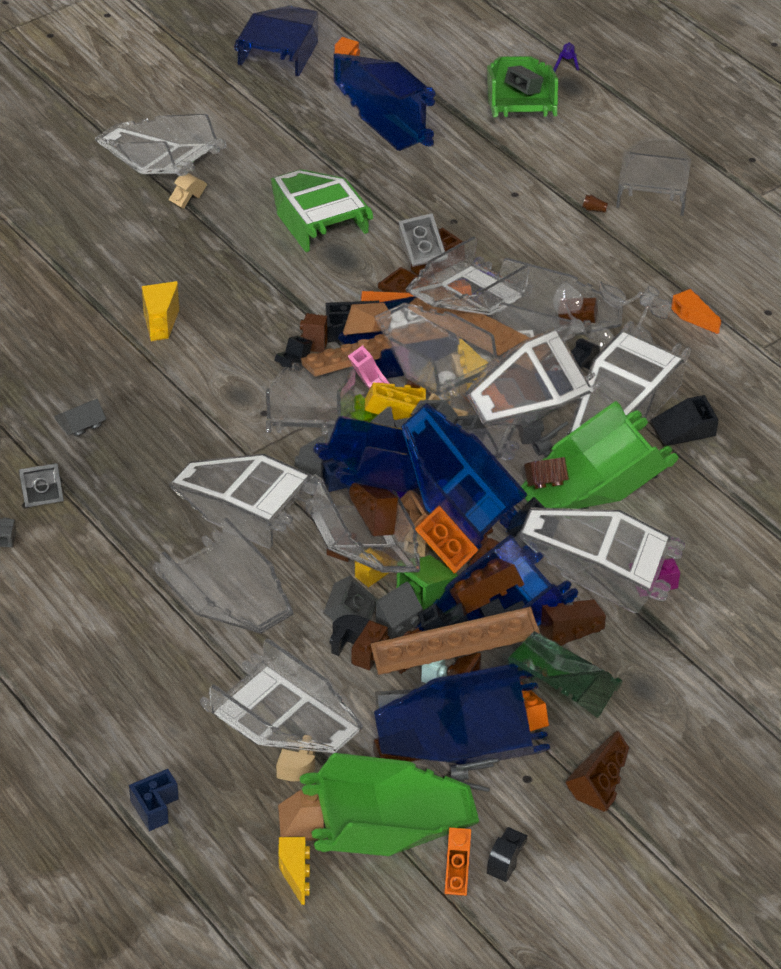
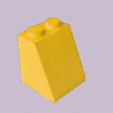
(160, 308)

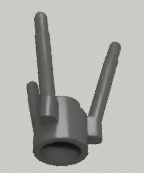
(544, 444)
(460, 771)

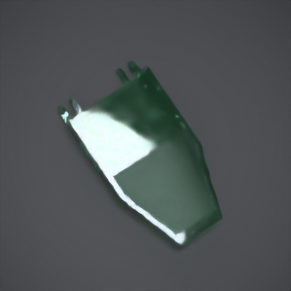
(560, 667)

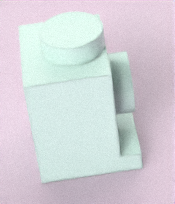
(433, 670)

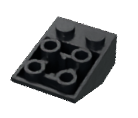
(686, 421)

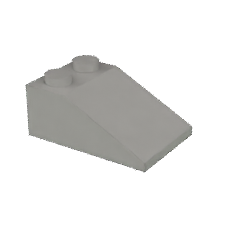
(420, 239)

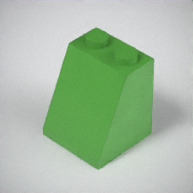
(429, 582)

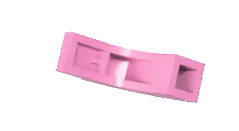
(366, 367)

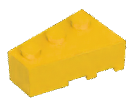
(400, 399)

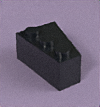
(337, 316)

